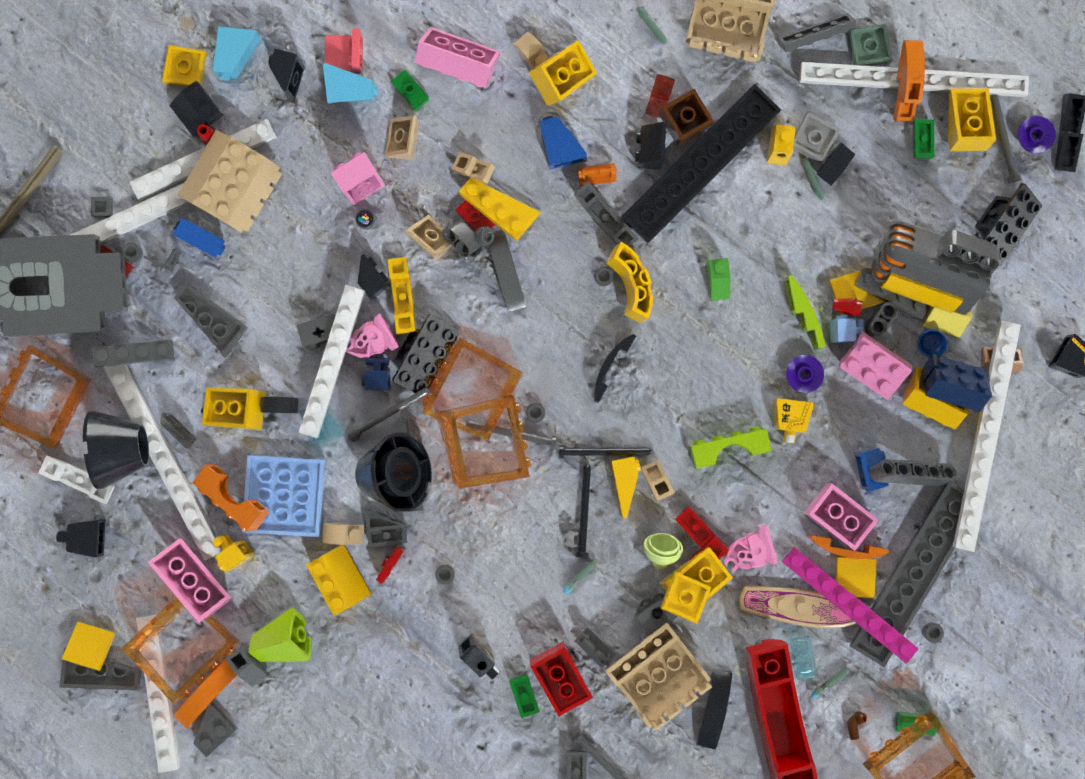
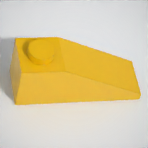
(625, 477)

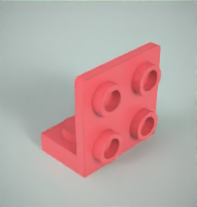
(345, 51)

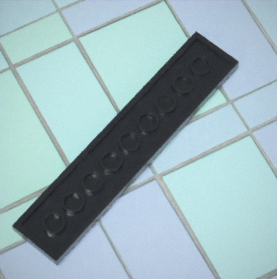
(700, 164)

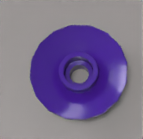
(1044, 133)
(814, 373)

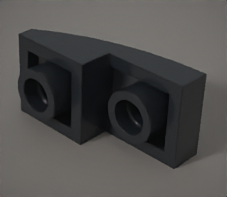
(836, 164)

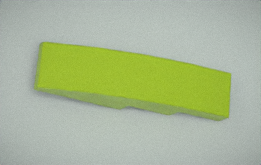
(801, 305)

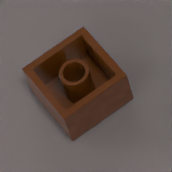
(685, 117)

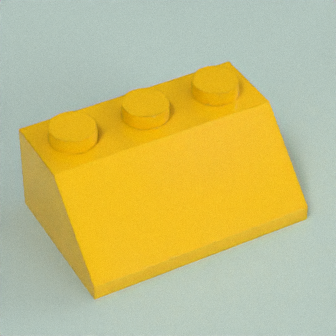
(943, 412)
(338, 579)

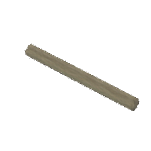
(29, 187)

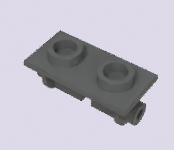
(595, 647)

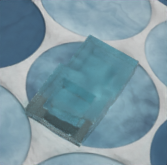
(803, 657)

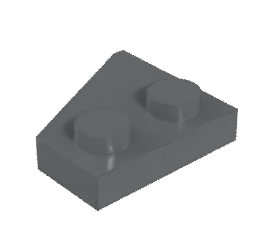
(384, 530)
(213, 730)

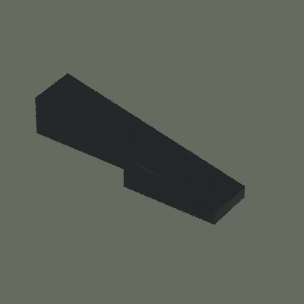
(1070, 132)

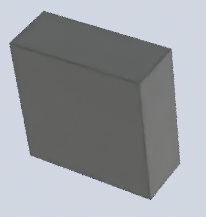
(101, 206)

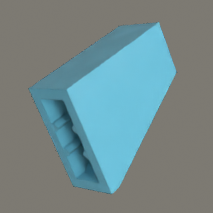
(233, 51)
(347, 86)

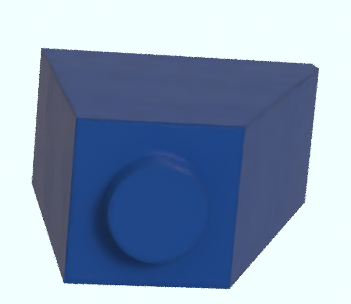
(560, 144)
(198, 237)

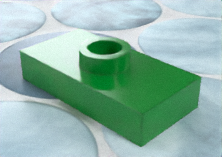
(410, 90)
(923, 139)
(524, 695)

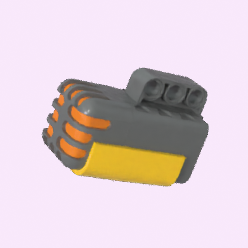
(934, 268)

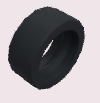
(279, 405)

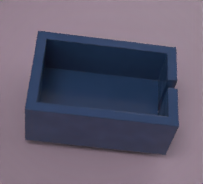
(956, 383)

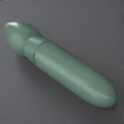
(652, 26)
(813, 179)

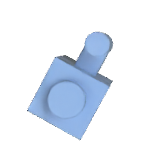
(845, 330)

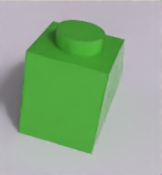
(718, 279)

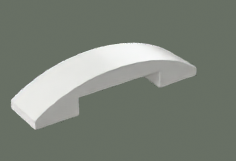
(74, 477)

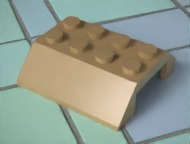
(730, 27)
(230, 181)
(659, 677)

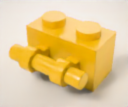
(233, 553)

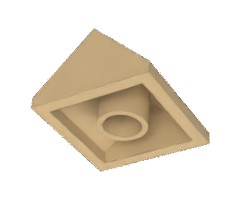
(402, 138)
(429, 237)

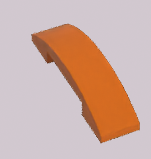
(868, 551)
(205, 694)

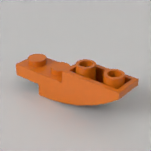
(911, 78)

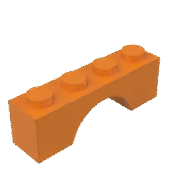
(213, 483)

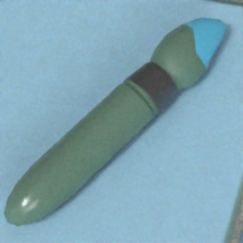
(578, 578)
(830, 682)

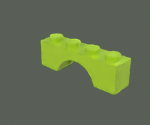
(706, 453)

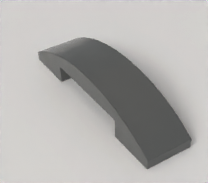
(604, 216)
(507, 274)

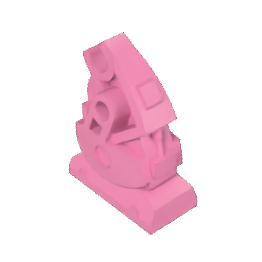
(375, 339)
(754, 547)

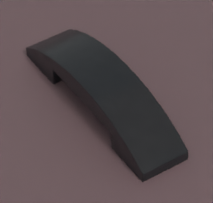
(600, 387)
(715, 709)

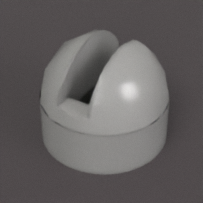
(572, 539)

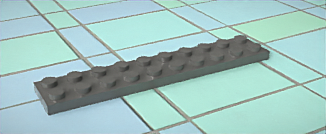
(914, 572)

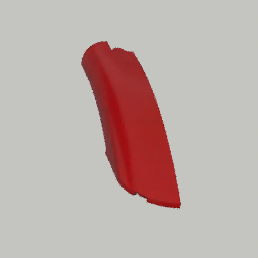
(779, 711)

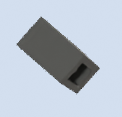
(246, 666)

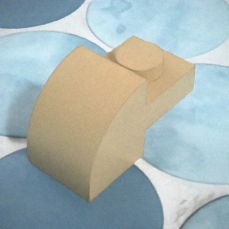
(530, 50)
(470, 167)
(657, 481)
(342, 533)

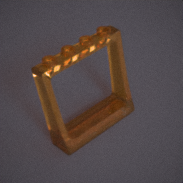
(68, 410)
(495, 413)
(453, 446)
(153, 628)
(893, 747)

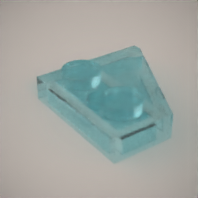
(330, 431)

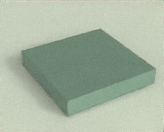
(870, 45)

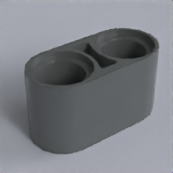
(461, 238)
(881, 319)

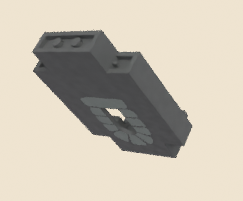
(81, 285)

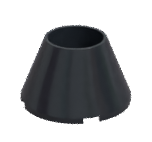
(114, 448)
(395, 472)

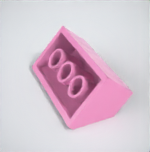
(457, 57)
(189, 580)

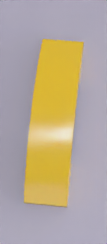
(402, 295)

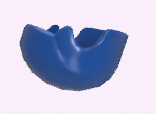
(932, 342)

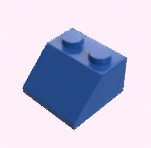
(864, 461)

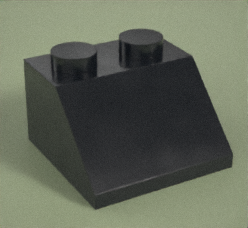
(287, 71)
(195, 108)
(651, 146)

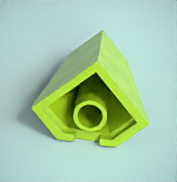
(282, 640)

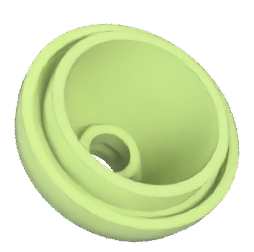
(662, 549)

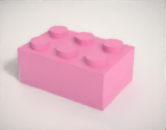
(357, 178)
(875, 365)
(841, 516)

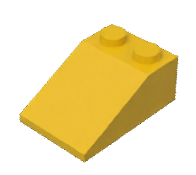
(562, 73)
(970, 120)
(233, 408)
(705, 569)

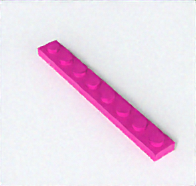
(850, 605)

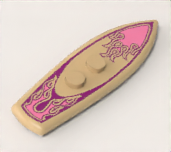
(792, 606)

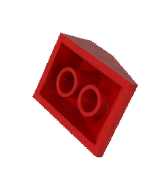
(560, 679)

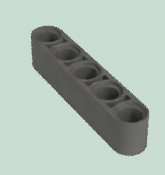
(912, 472)

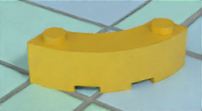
(635, 279)

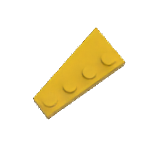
(502, 210)

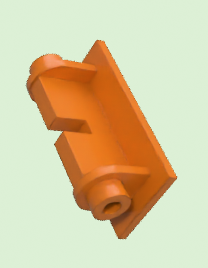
(597, 174)

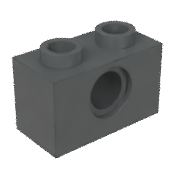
(646, 619)

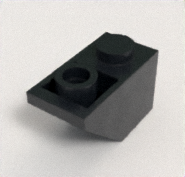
(370, 279)

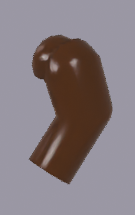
(853, 724)

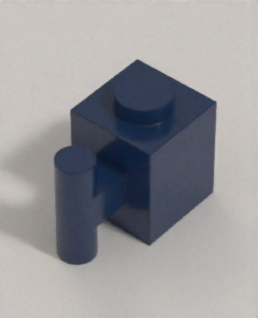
(377, 378)

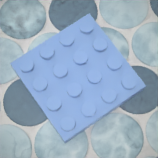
(290, 492)

